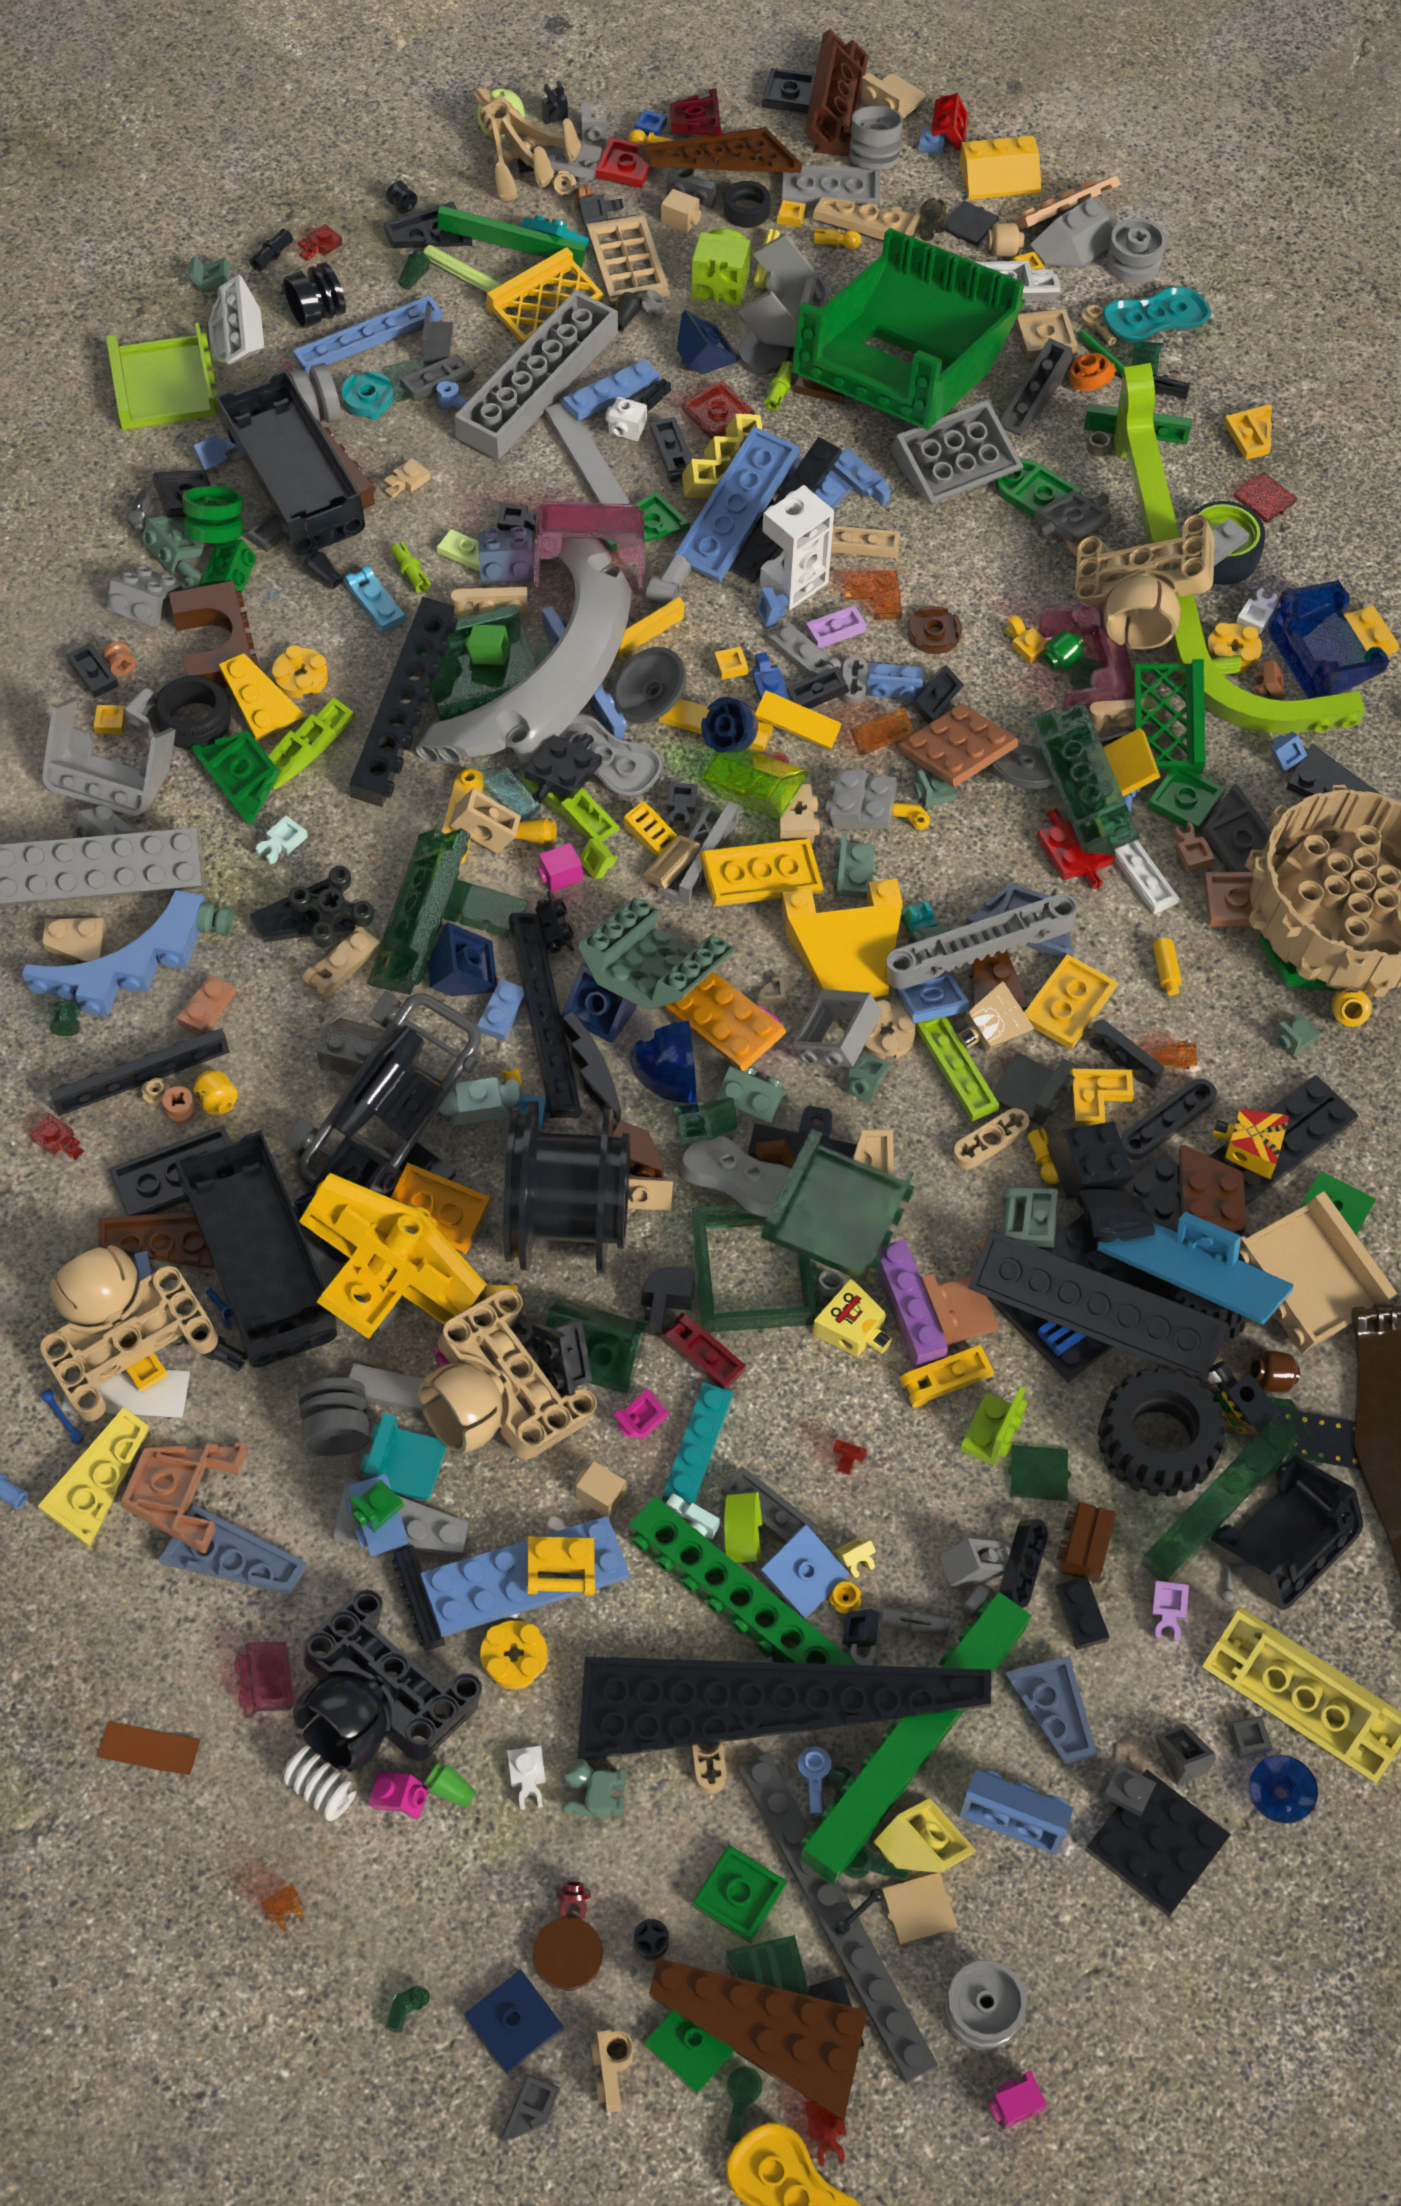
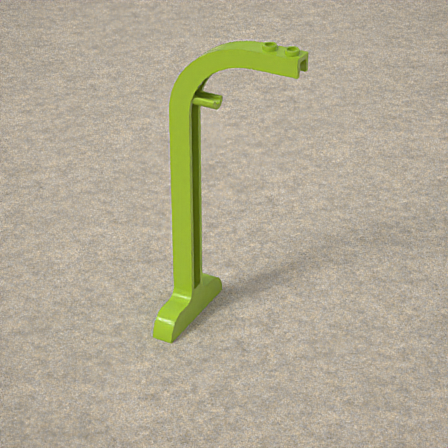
(1137, 441)

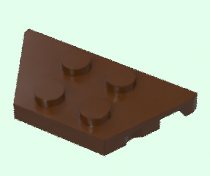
(1212, 1190)

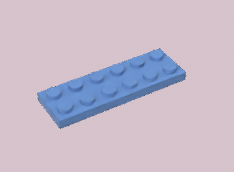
(737, 503)
(496, 1581)

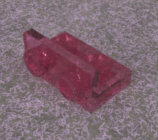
(264, 1678)

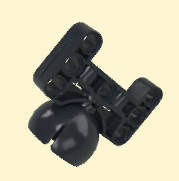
(363, 1702)

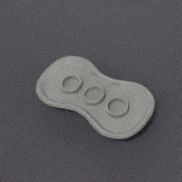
(626, 765)
(727, 1168)

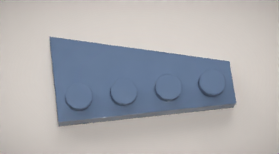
(236, 1558)

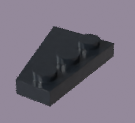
(422, 230)
(282, 922)

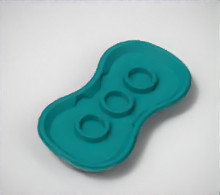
(1169, 309)

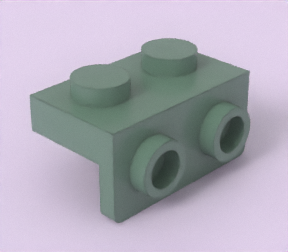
(753, 1093)

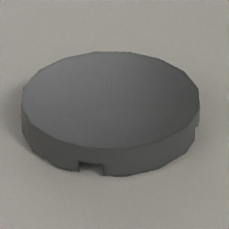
(761, 357)

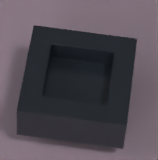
(861, 1628)

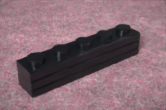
(422, 1617)

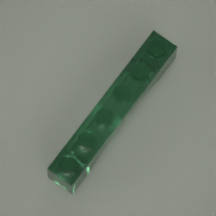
(1210, 1510)

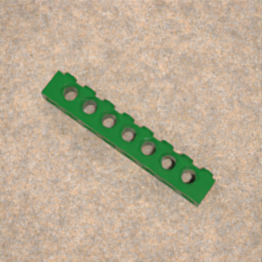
(660, 1519)

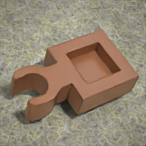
(1193, 851)

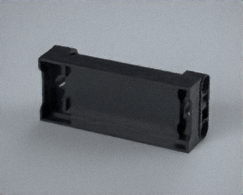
(293, 463)
(257, 1249)

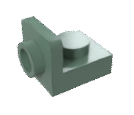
(932, 790)
(1295, 1034)
(866, 1076)

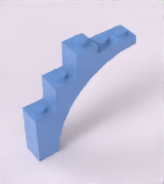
(132, 967)

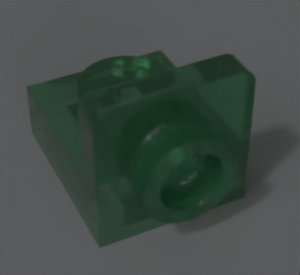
(1148, 353)

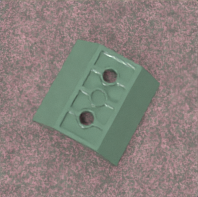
(647, 963)

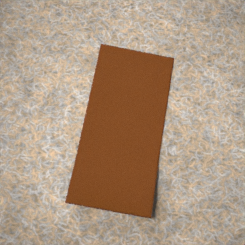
(149, 1748)

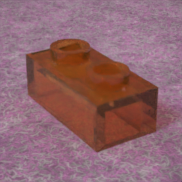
(881, 731)

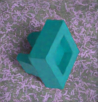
(918, 916)

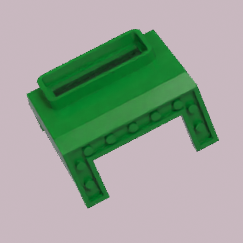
(921, 302)

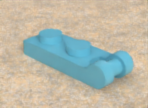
(374, 599)

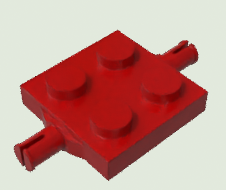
(1066, 853)

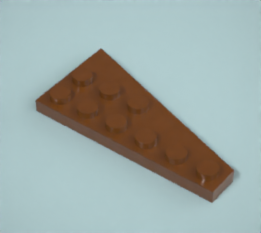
(782, 2032)

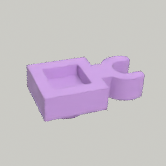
(1170, 1604)

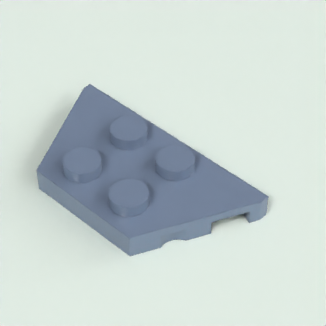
(1014, 897)

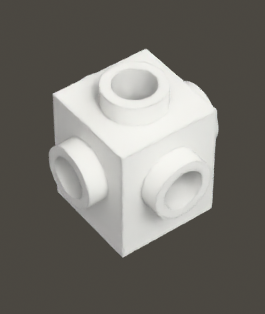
(626, 418)

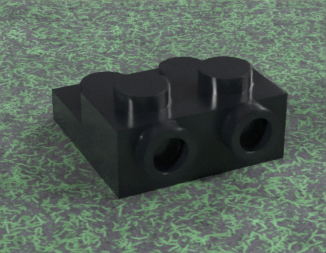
(360, 1167)

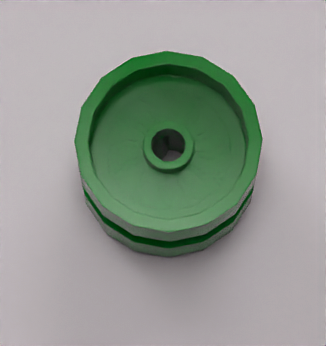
(212, 514)

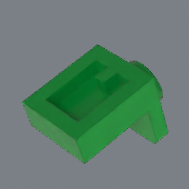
(375, 1506)

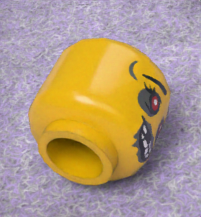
(1351, 1006)
(215, 1092)

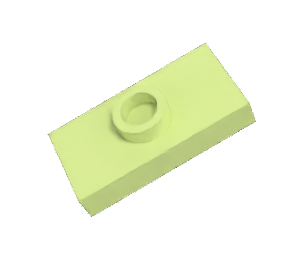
(460, 549)

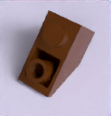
(643, 1154)

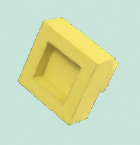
(854, 1552)

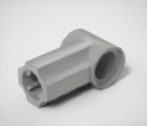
(668, 583)

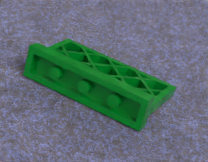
(1194, 712)

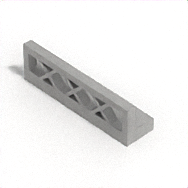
(715, 839)

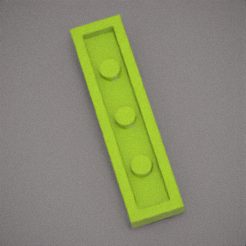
(958, 1067)

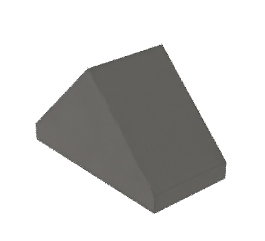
(1185, 1753)

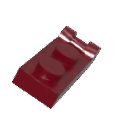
(704, 1351)

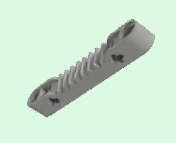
(942, 952)

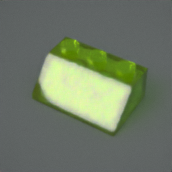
(754, 781)

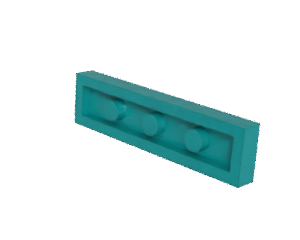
(698, 1443)

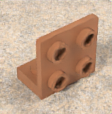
(959, 1310)

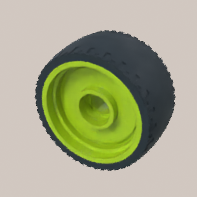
(1245, 559)

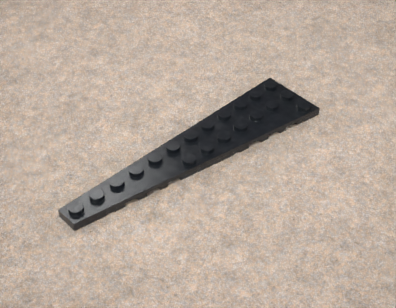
(687, 1703)

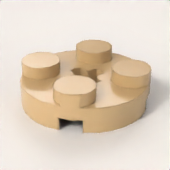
(891, 1044)

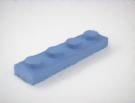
(605, 392)

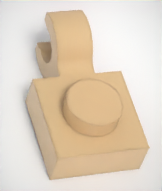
(409, 476)

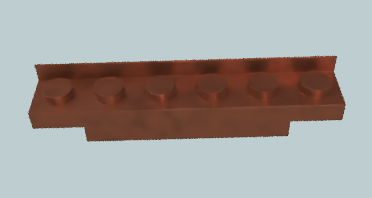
(835, 94)

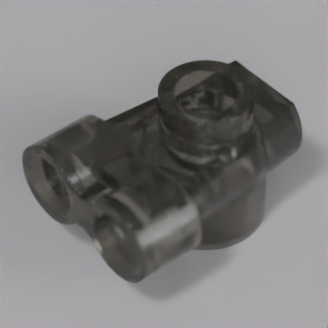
(935, 217)

